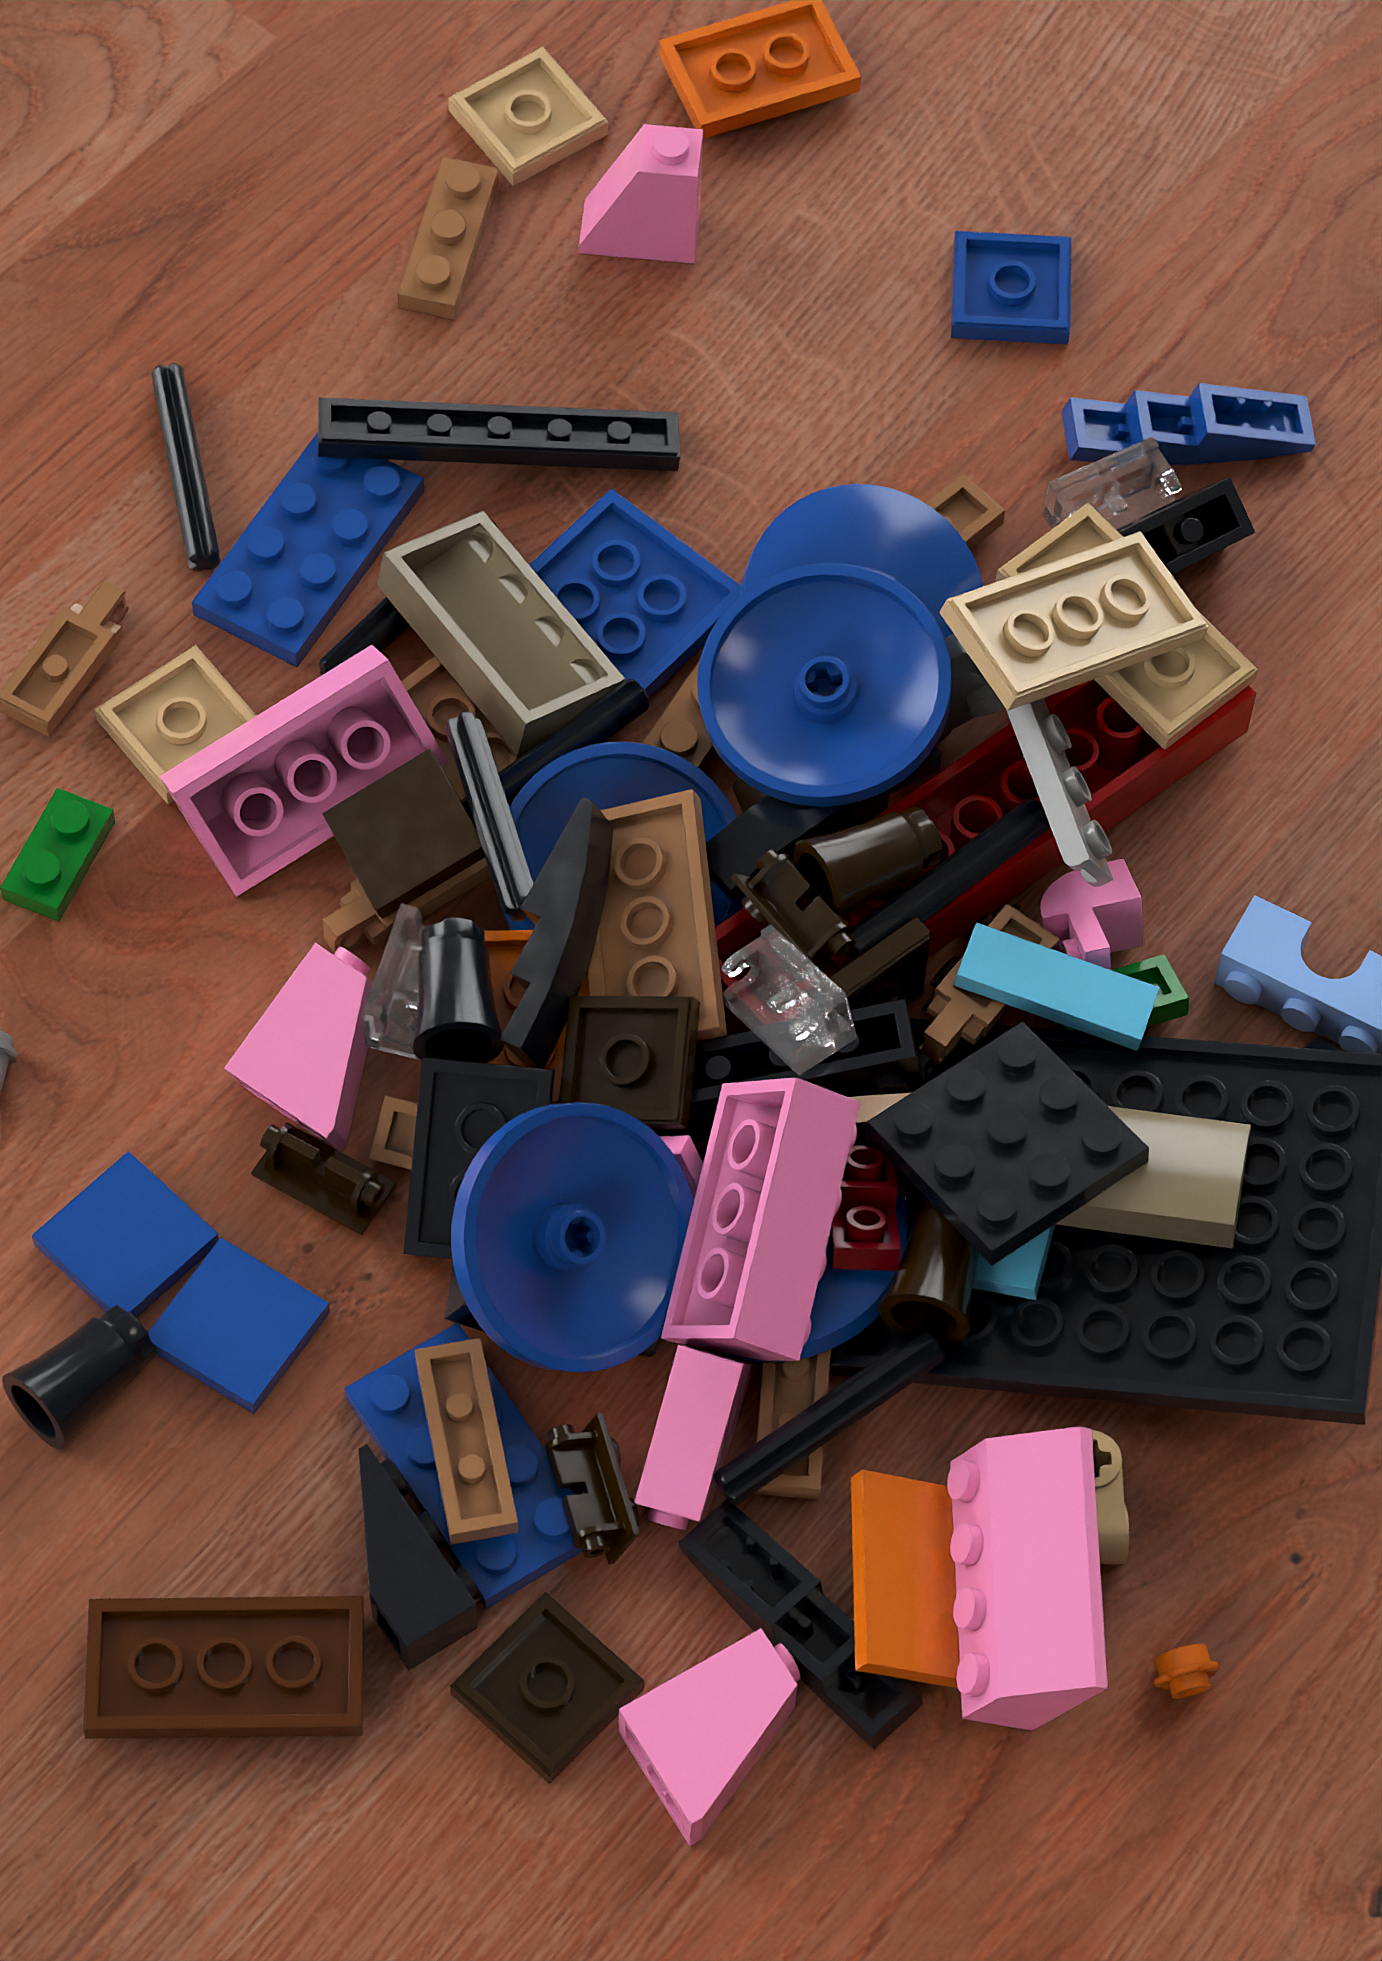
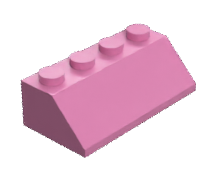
(265, 785)
(762, 1219)
(1027, 1577)

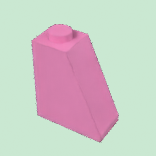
(648, 199)
(311, 1045)
(692, 1435)
(710, 1728)

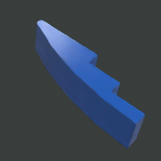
(1198, 429)

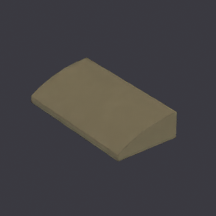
(497, 629)
(1183, 1190)

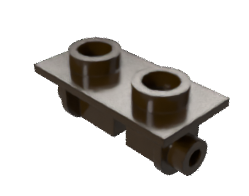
(775, 900)
(322, 1177)
(603, 1515)

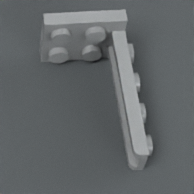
(1043, 747)

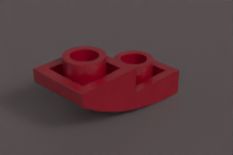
(866, 1225)

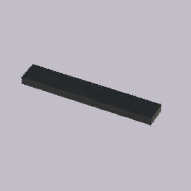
(498, 434)

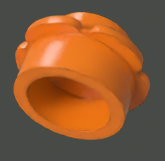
(1185, 1670)

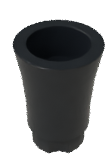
(456, 995)
(79, 1375)

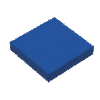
(1011, 287)
(125, 1237)
(237, 1325)

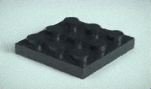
(1007, 1143)

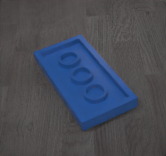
(307, 551)
(395, 1418)

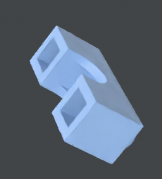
(1267, 969)

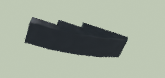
(782, 824)
(567, 915)
(789, 1605)

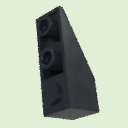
(411, 1585)

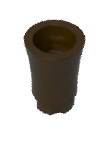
(869, 858)
(932, 1280)

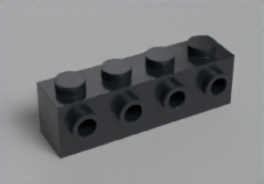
(874, 1063)

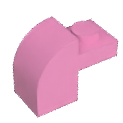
(1093, 918)

